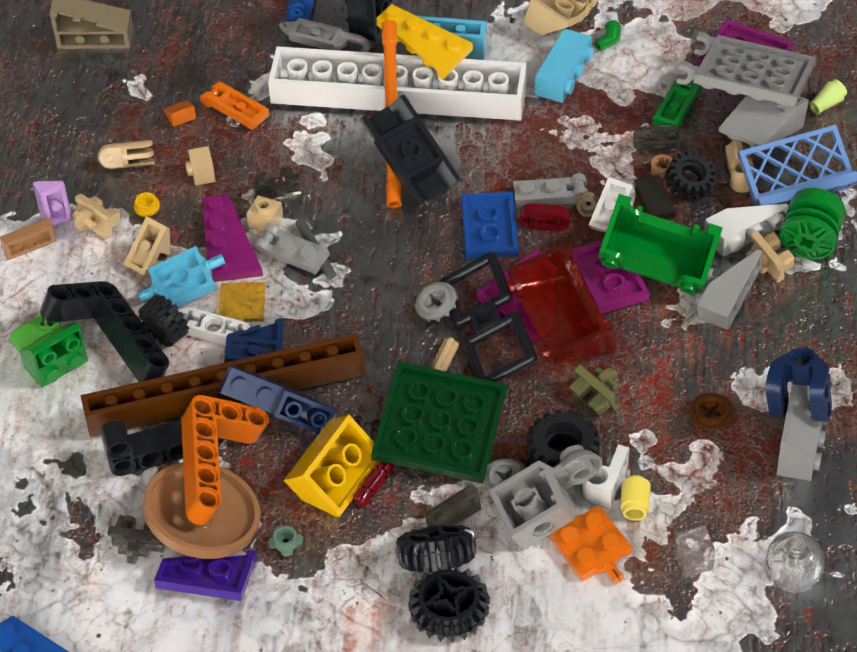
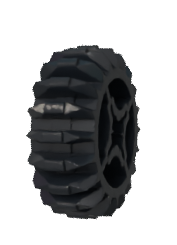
(436, 548)
(454, 590)

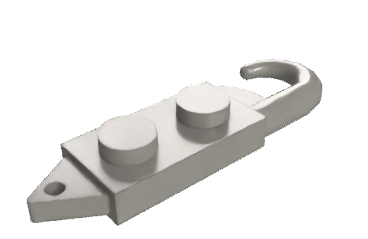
(322, 35)

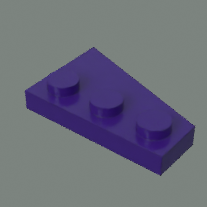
(207, 577)

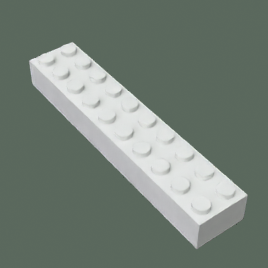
(357, 82)

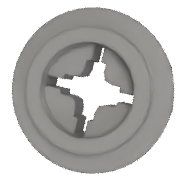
(440, 291)
(501, 469)

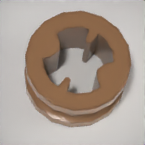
(657, 162)

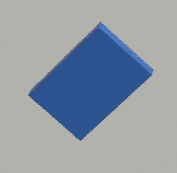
(489, 225)

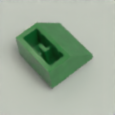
(55, 354)

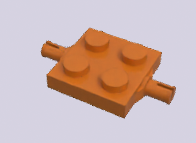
(592, 545)

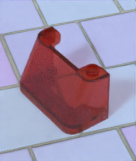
(560, 307)

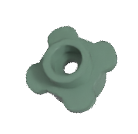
(282, 534)

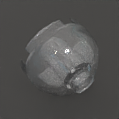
(794, 561)

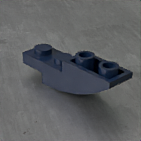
(276, 398)

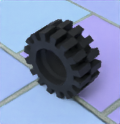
(696, 165)
(163, 320)

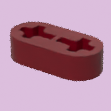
(544, 217)

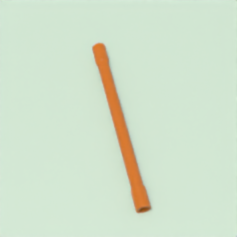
(389, 43)

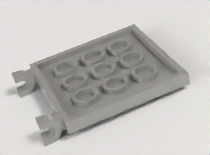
(749, 69)

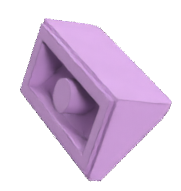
(52, 201)

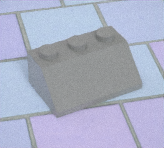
(800, 438)

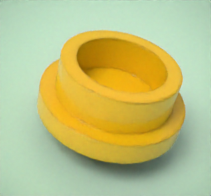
(146, 204)

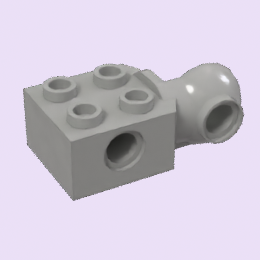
(537, 497)

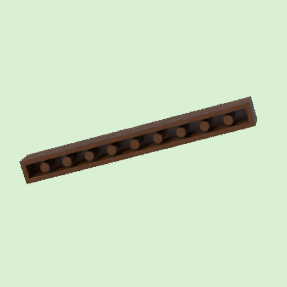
(171, 395)

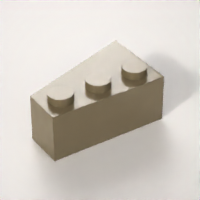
(90, 25)

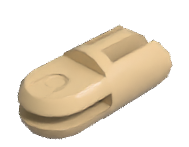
(118, 156)

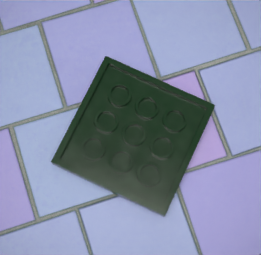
(440, 422)

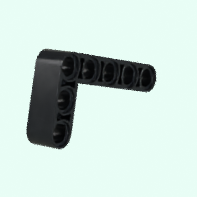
(115, 318)

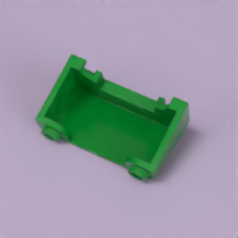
(658, 247)

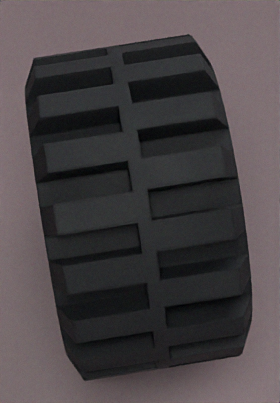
(560, 430)

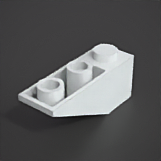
(743, 221)

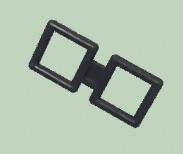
(488, 320)

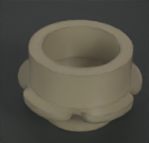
(587, 209)

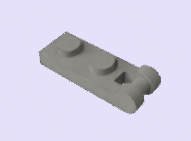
(549, 191)
(292, 249)

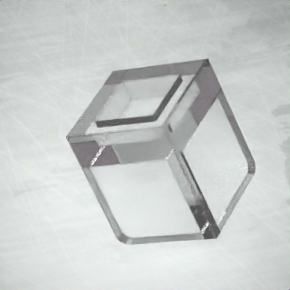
(695, 551)

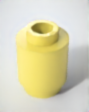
(635, 497)

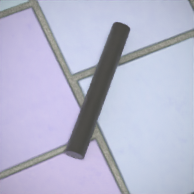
(307, 234)

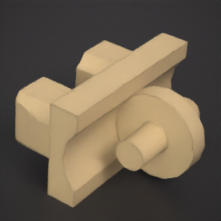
(92, 215)
(774, 263)

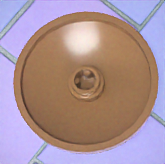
(224, 535)

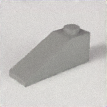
(728, 291)

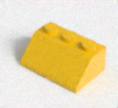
(333, 466)

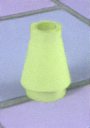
(829, 96)

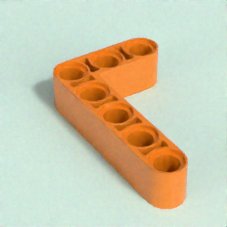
(202, 425)

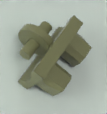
(603, 396)

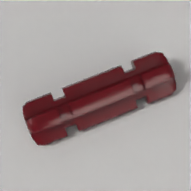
(372, 483)

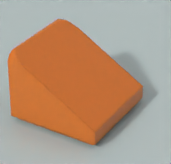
(180, 113)

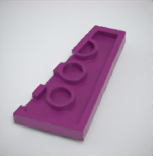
(227, 236)

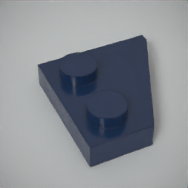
(254, 341)

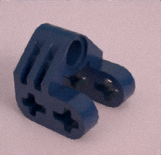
(800, 367)

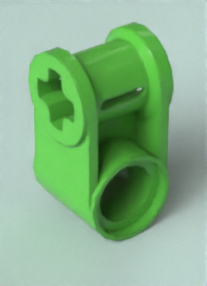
(31, 332)

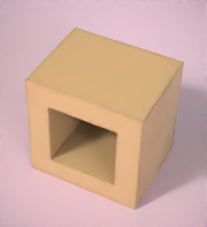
(200, 166)
(264, 212)

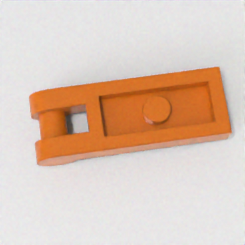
(235, 105)

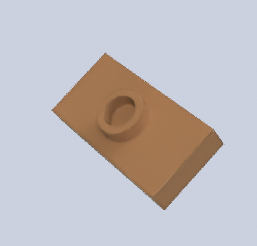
(28, 239)

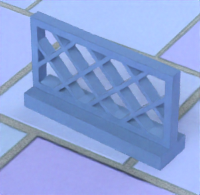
(832, 182)

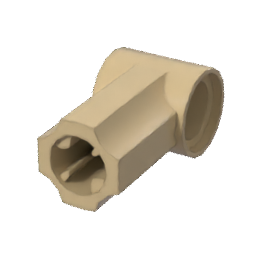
(737, 177)

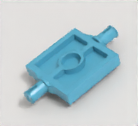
(182, 277)

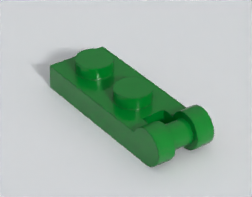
(677, 104)

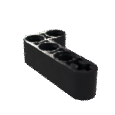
(142, 449)

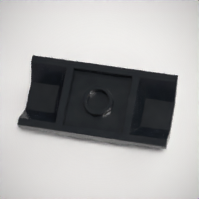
(411, 151)

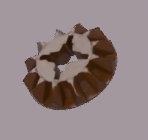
(707, 403)

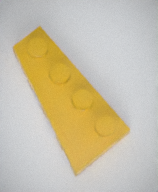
(430, 42)

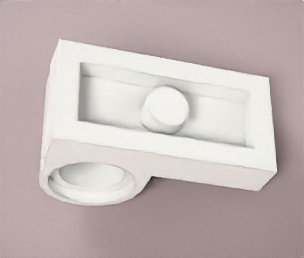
(607, 201)
(605, 484)

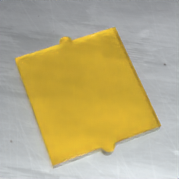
(243, 301)

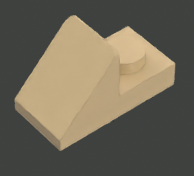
(149, 243)

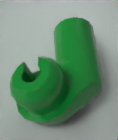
(612, 35)

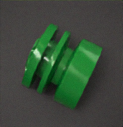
(812, 223)

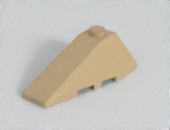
(554, 15)

